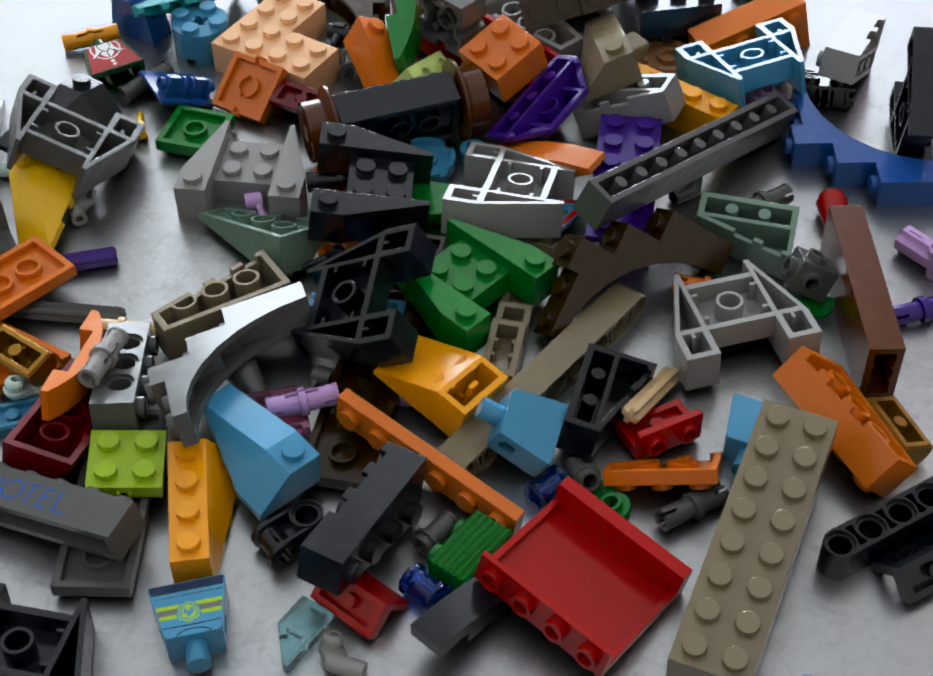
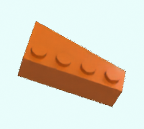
(740, 23)
(861, 435)

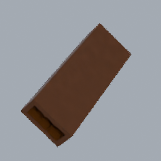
(862, 303)

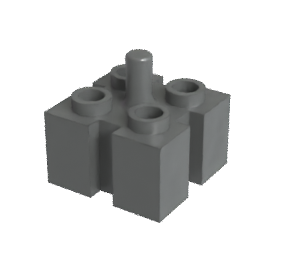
(452, 22)

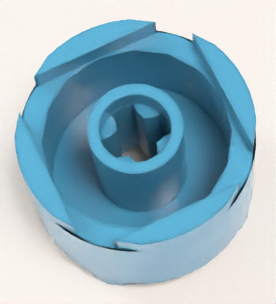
(196, 29)

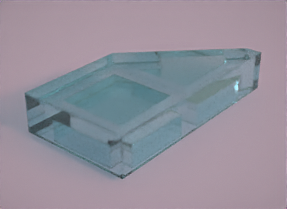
(301, 630)

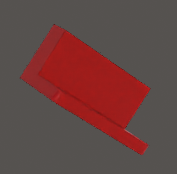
(362, 604)

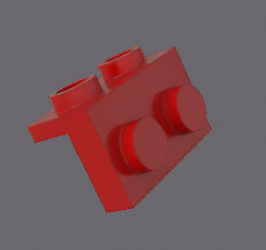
(661, 429)

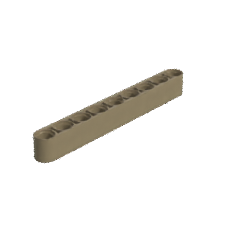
(552, 369)

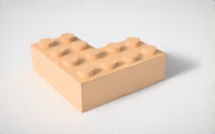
(285, 36)

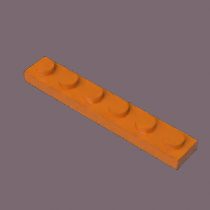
(440, 472)

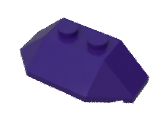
(543, 103)

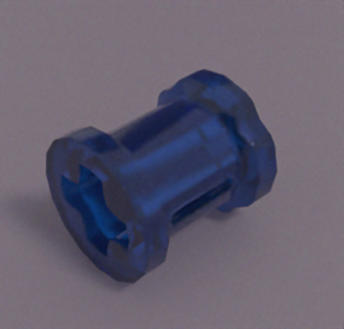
(543, 491)
(423, 586)

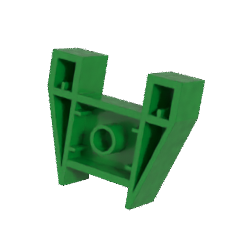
(471, 276)

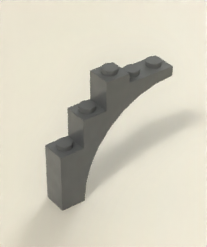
(251, 326)

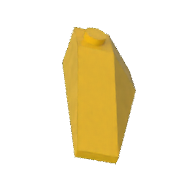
(40, 199)

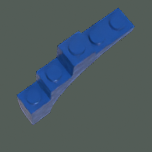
(888, 176)

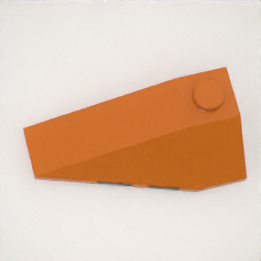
(371, 51)

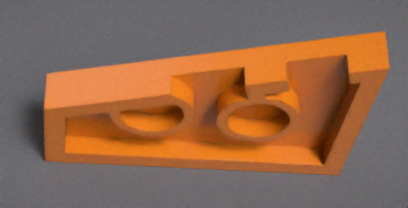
(677, 471)

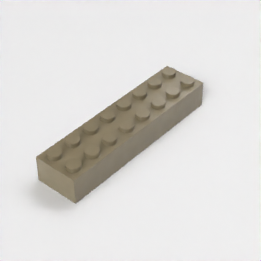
(754, 545)

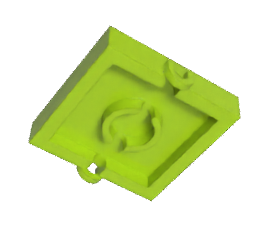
(127, 462)

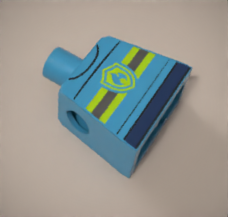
(192, 619)

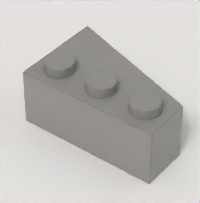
(852, 47)
(654, 97)

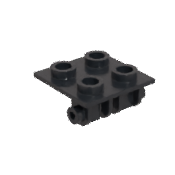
(841, 96)

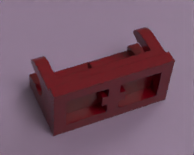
(289, 95)

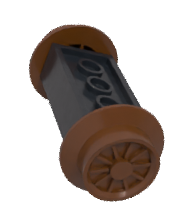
(422, 106)

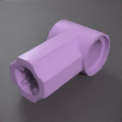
(917, 247)

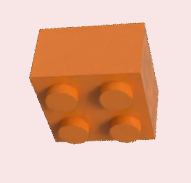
(505, 56)

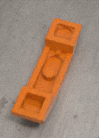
(63, 388)

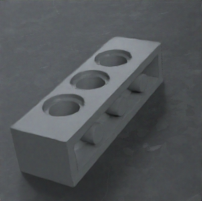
(121, 395)

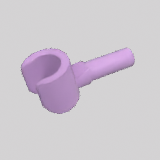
(254, 202)

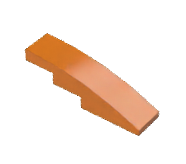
(577, 157)

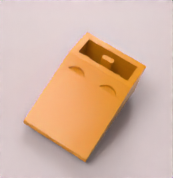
(443, 382)

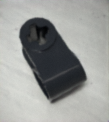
(287, 532)

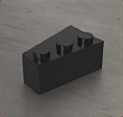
(672, 17)
(602, 389)

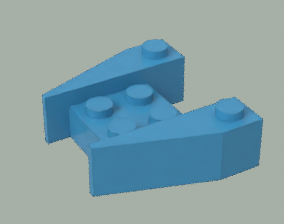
(747, 65)

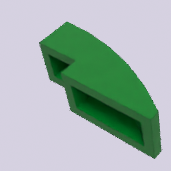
(405, 32)

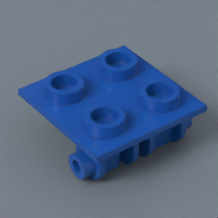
(179, 88)

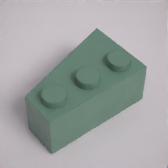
(756, 228)

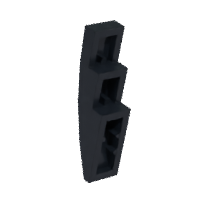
(458, 616)

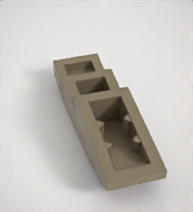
(509, 334)

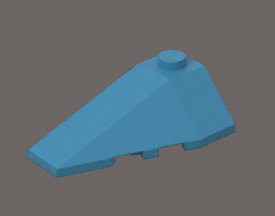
(261, 452)

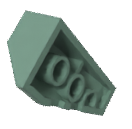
(282, 240)

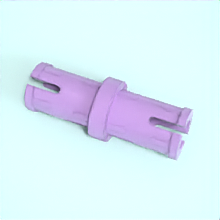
(303, 400)

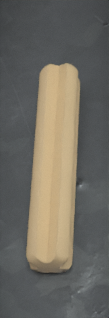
(650, 395)

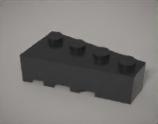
(365, 521)

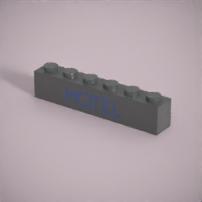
(68, 513)

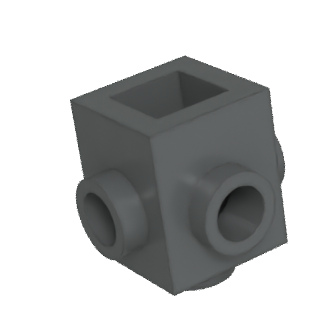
(808, 274)

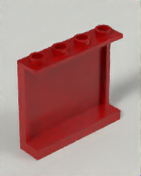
(584, 577)

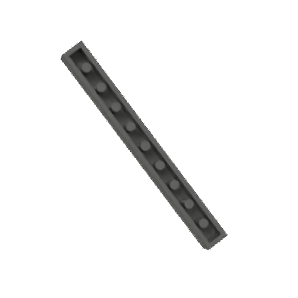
(683, 160)

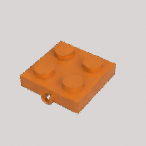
(248, 87)

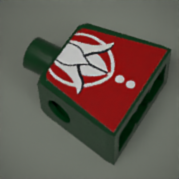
(112, 63)

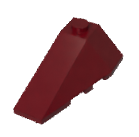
(51, 445)

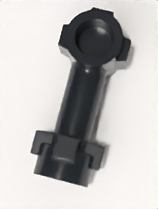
(336, 33)

